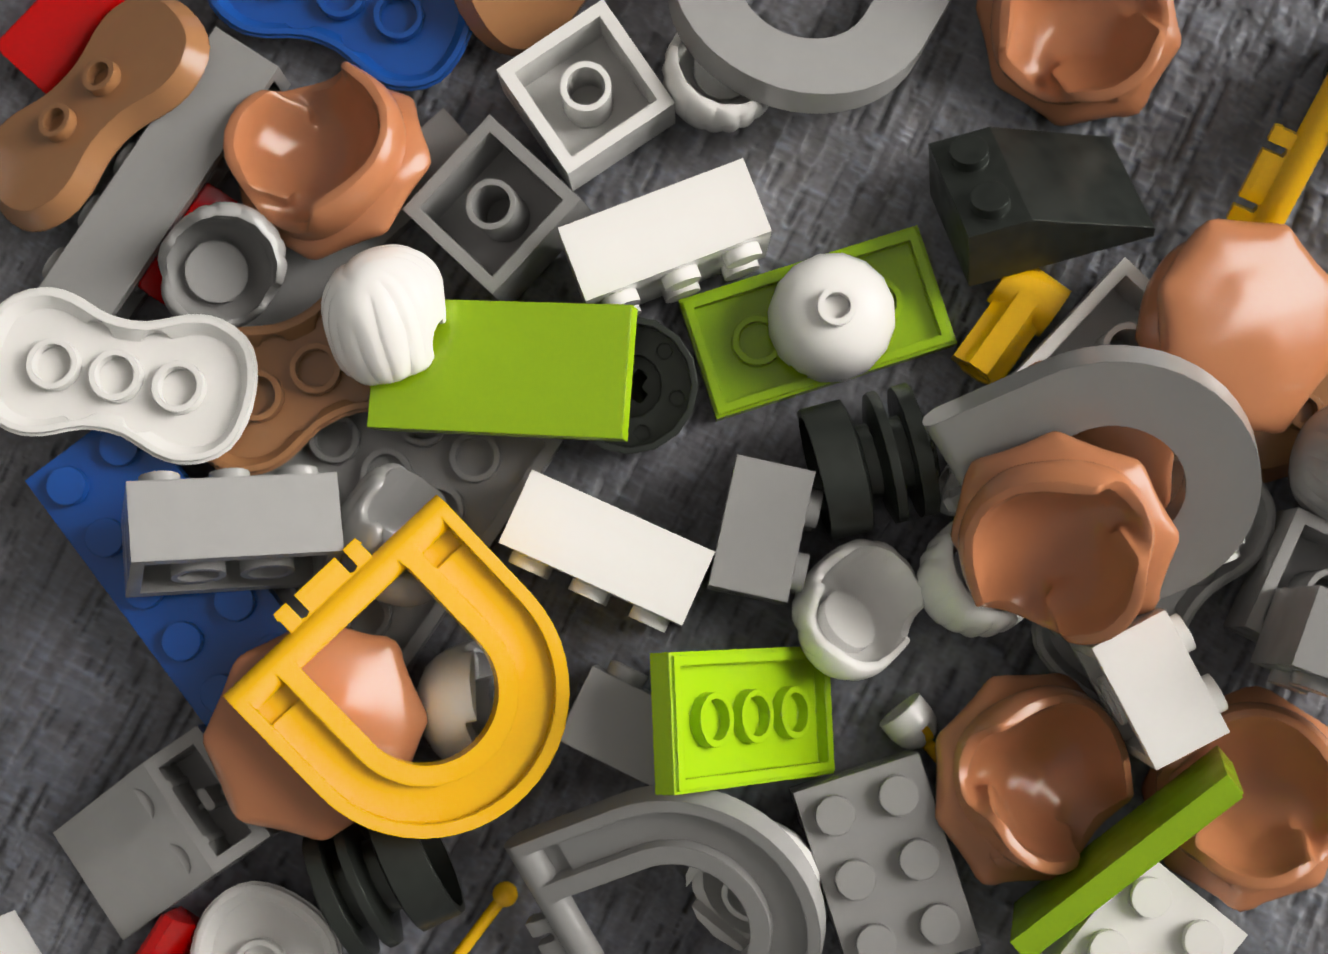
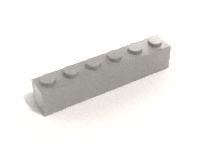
(158, 183)

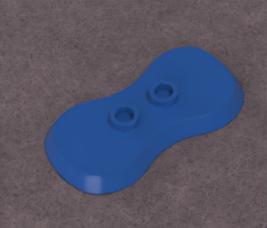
(395, 41)

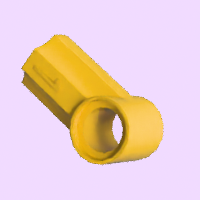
(1017, 311)

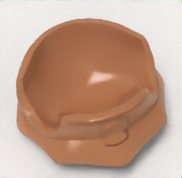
(1079, 55)
(327, 159)
(1247, 312)
(1064, 536)
(366, 681)
(1028, 777)
(1279, 830)

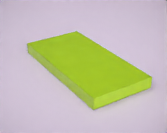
(734, 342)
(519, 373)
(738, 718)
(1126, 852)

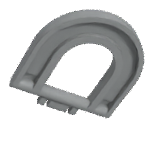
(807, 72)
(1136, 391)
(653, 830)

